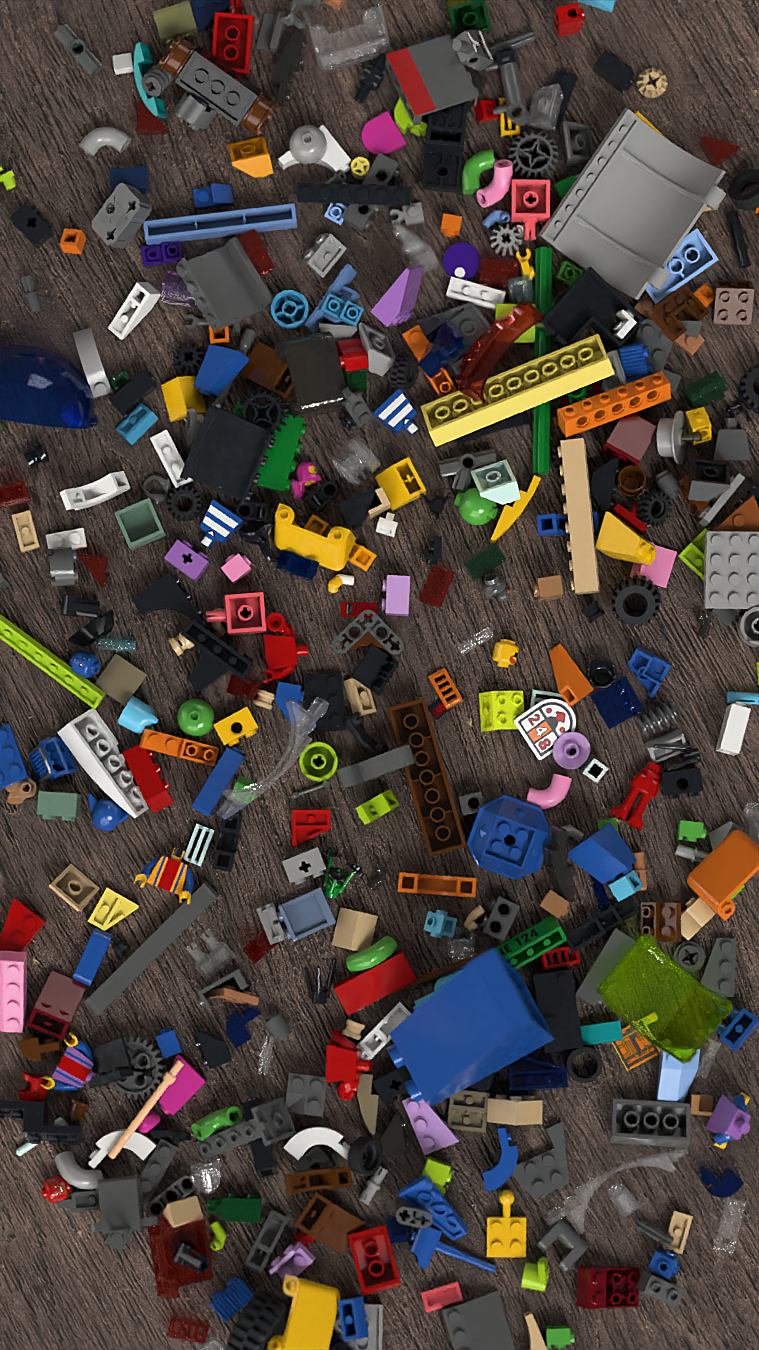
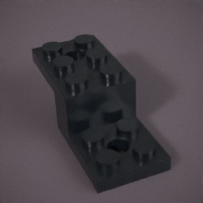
(445, 149)
(35, 1123)

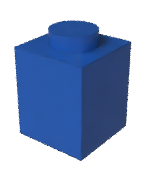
(169, 1042)

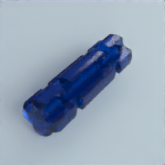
(600, 893)

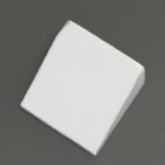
(123, 63)

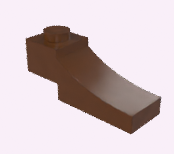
(366, 641)

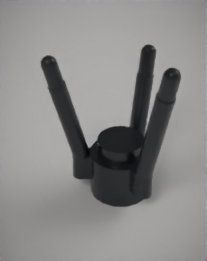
(436, 506)
(689, 757)
(318, 994)

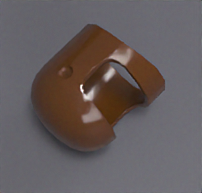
(631, 480)

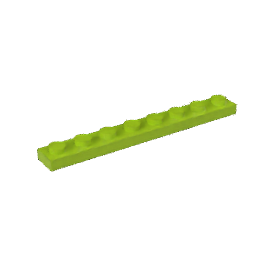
(50, 663)

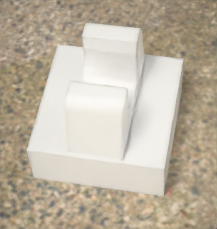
(387, 525)

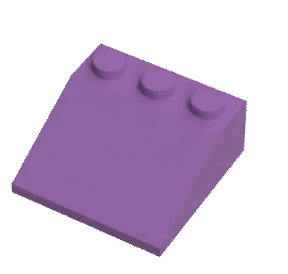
(400, 298)

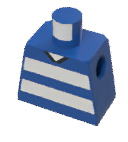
(397, 414)
(218, 524)

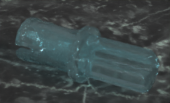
(118, 645)

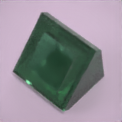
(119, 380)

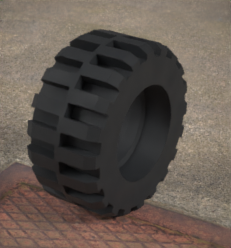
(259, 1322)

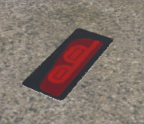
(438, 710)

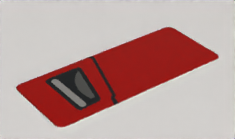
(354, 609)

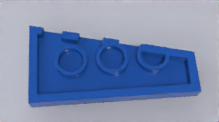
(425, 1195)

